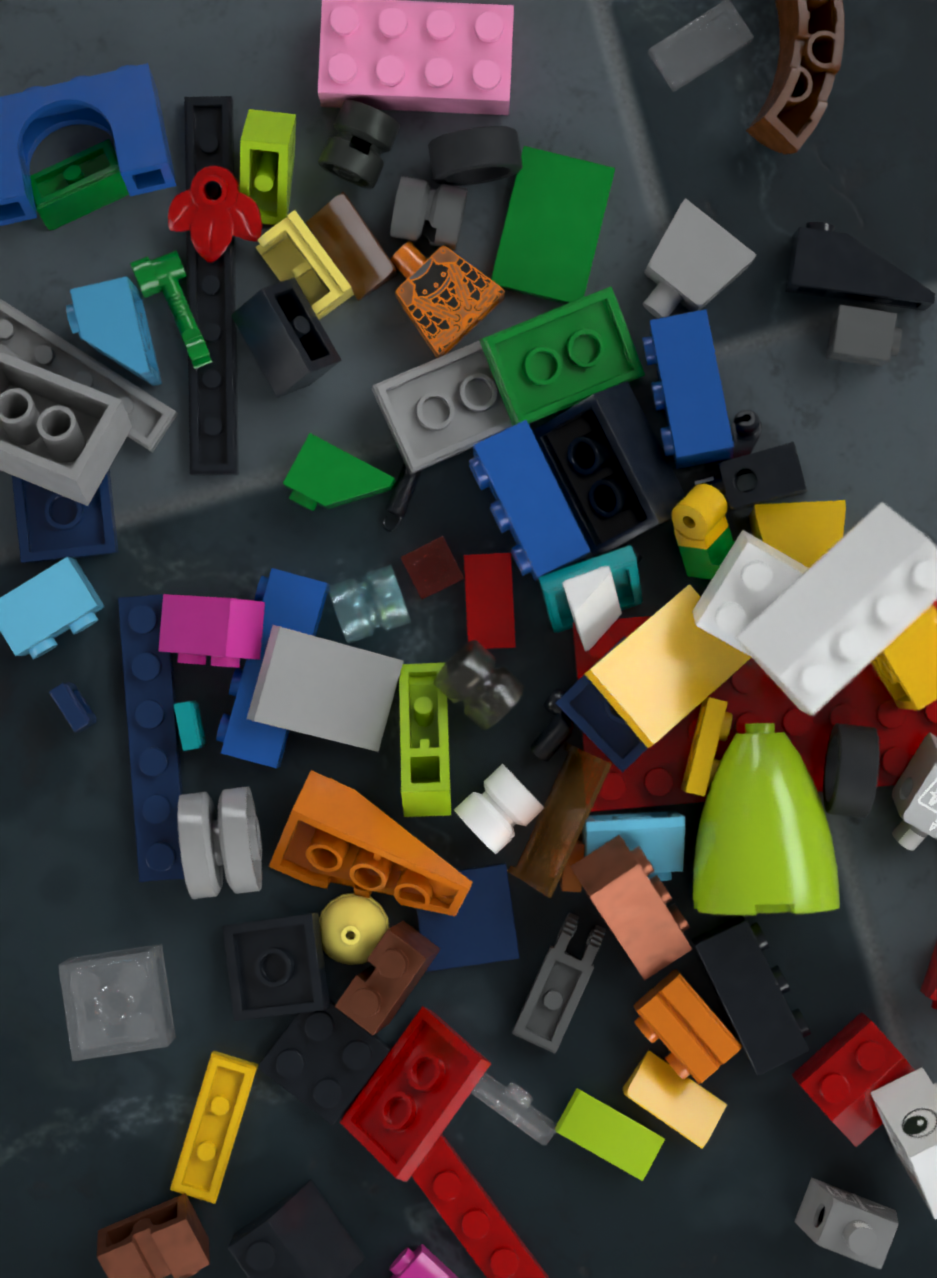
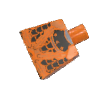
(443, 295)

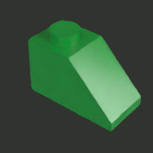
(332, 476)

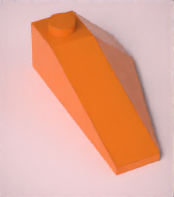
(353, 843)

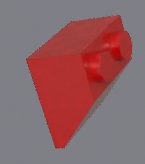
(846, 1073)

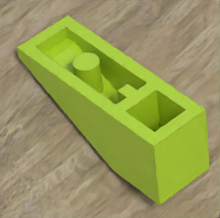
(424, 742)

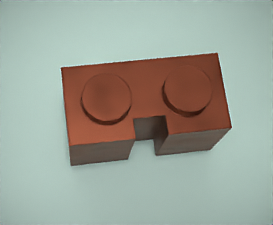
(381, 991)
(155, 1243)

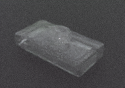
(515, 1106)

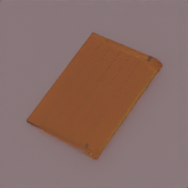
(561, 820)

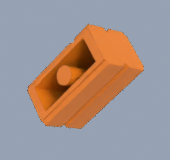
(686, 1027)

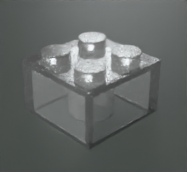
(117, 1002)

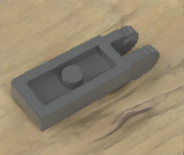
(557, 988)

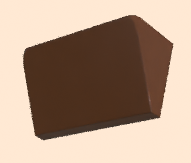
(351, 246)

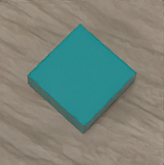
(190, 725)

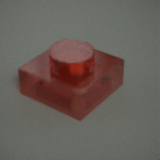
(432, 568)

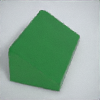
(78, 185)

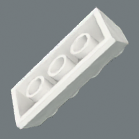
(844, 608)

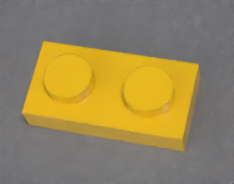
(711, 726)

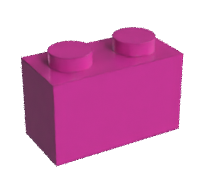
(211, 627)

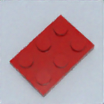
(414, 1093)

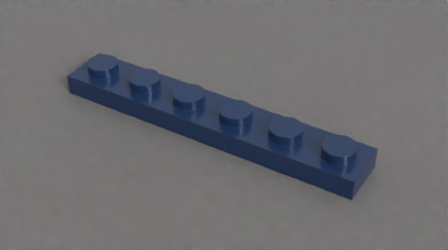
(151, 738)

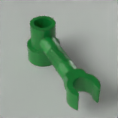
(162, 276)

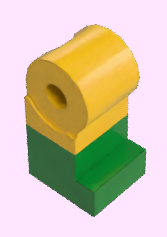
(702, 530)

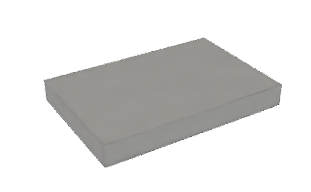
(442, 407)
(324, 689)

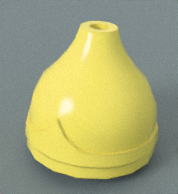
(352, 928)

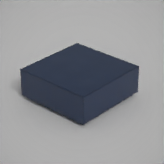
(73, 706)

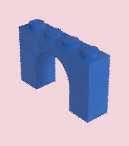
(115, 101)

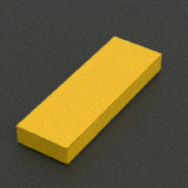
(214, 1127)

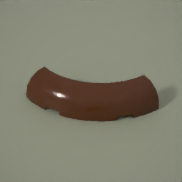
(804, 75)

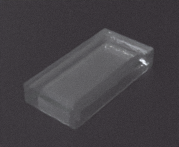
(700, 45)

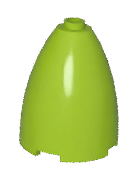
(763, 833)

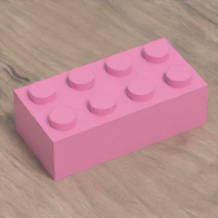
(416, 55)

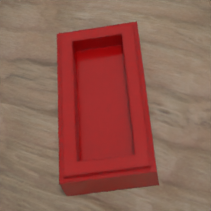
(490, 600)

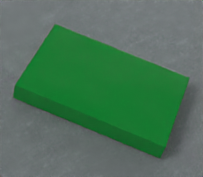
(552, 226)
(562, 356)

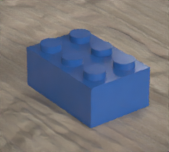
(527, 501)

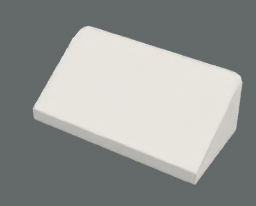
(592, 604)

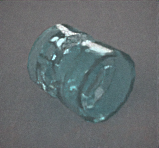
(369, 604)

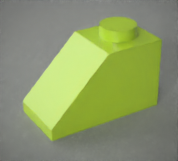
(268, 162)

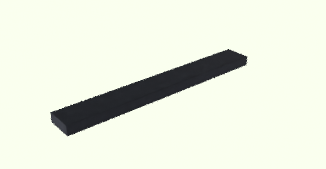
(212, 301)

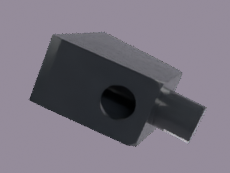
(776, 471)

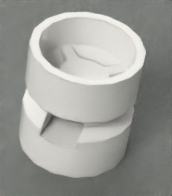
(499, 809)

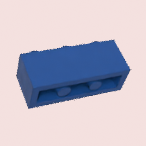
(688, 389)

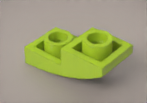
(609, 1134)

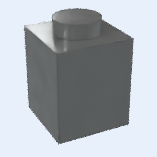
(863, 336)

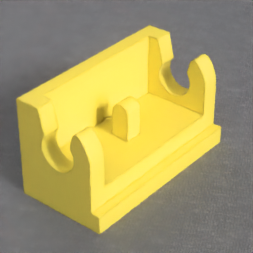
(295, 252)

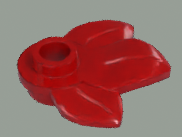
(215, 220)

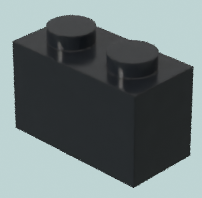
(286, 337)

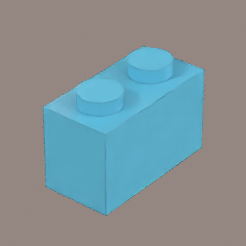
(47, 607)

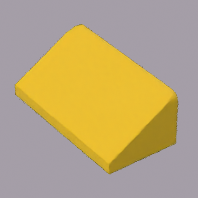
(674, 1101)

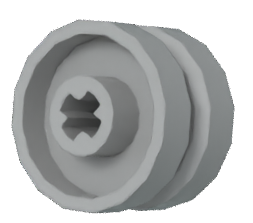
(220, 841)

